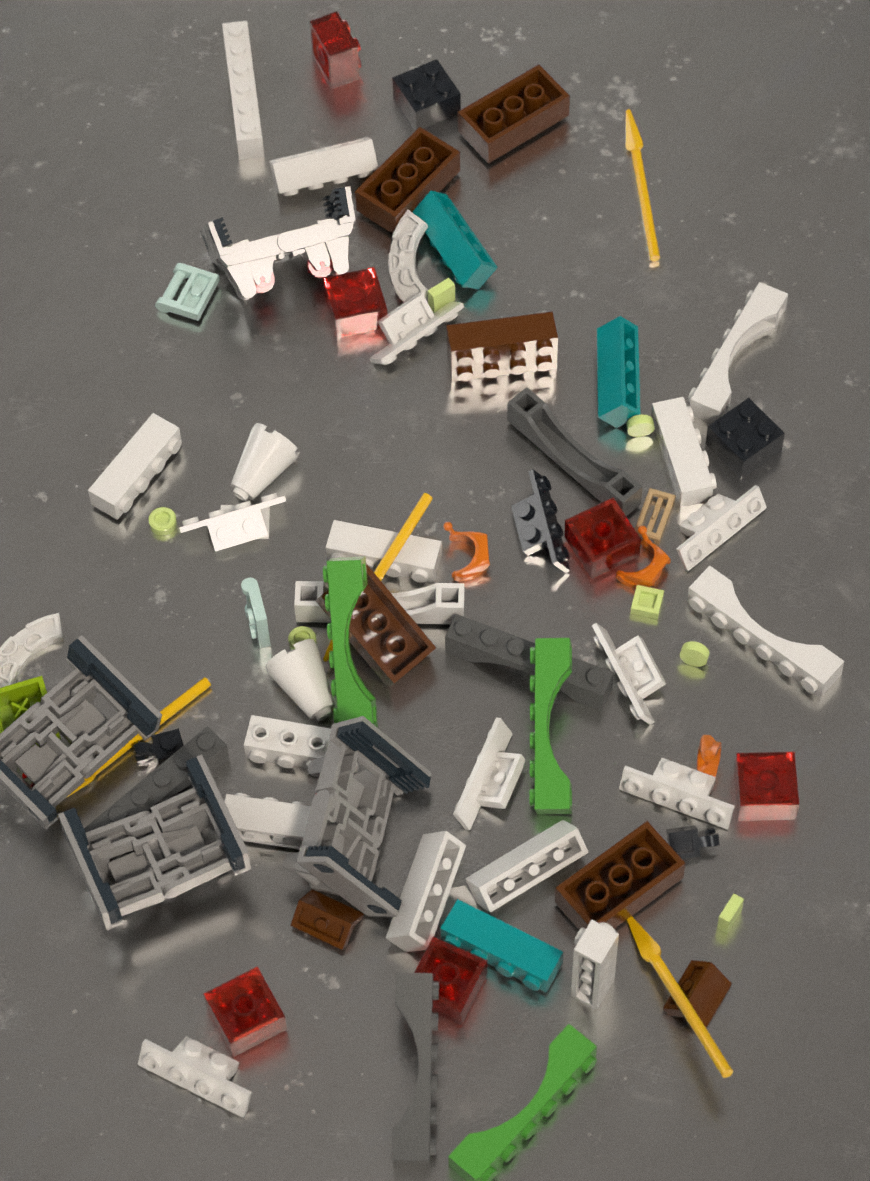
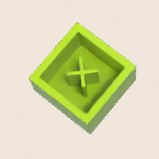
(18, 698)

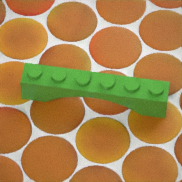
(346, 582)
(552, 668)
(484, 1151)

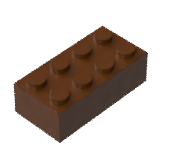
(513, 113)
(406, 178)
(502, 346)
(384, 632)
(621, 879)

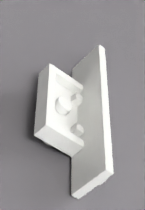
(410, 323)
(717, 523)
(236, 526)
(635, 669)
(491, 777)
(679, 790)
(199, 1071)

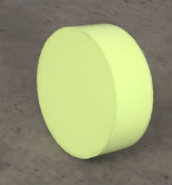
(640, 425)
(162, 521)
(299, 634)
(694, 654)

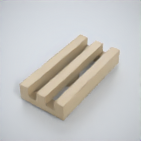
(661, 496)

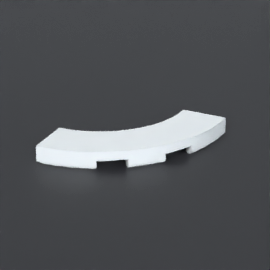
(403, 257)
(25, 644)

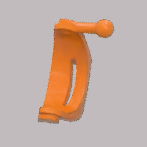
(481, 558)
(650, 574)
(708, 755)

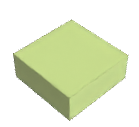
(441, 294)
(647, 602)
(730, 913)

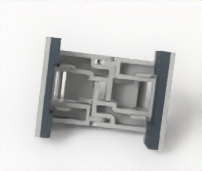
(186, 857)

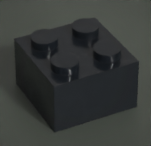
(426, 95)
(744, 438)

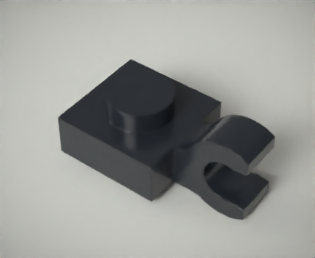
(162, 747)
(687, 840)

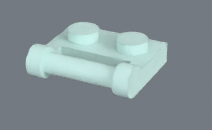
(194, 294)
(255, 612)

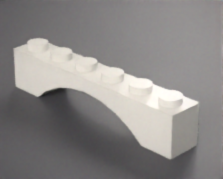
(243, 90)
(761, 313)
(425, 605)
(808, 664)

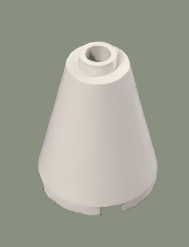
(262, 462)
(303, 679)

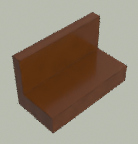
(325, 919)
(704, 989)

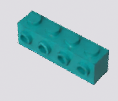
(455, 241)
(618, 371)
(502, 945)

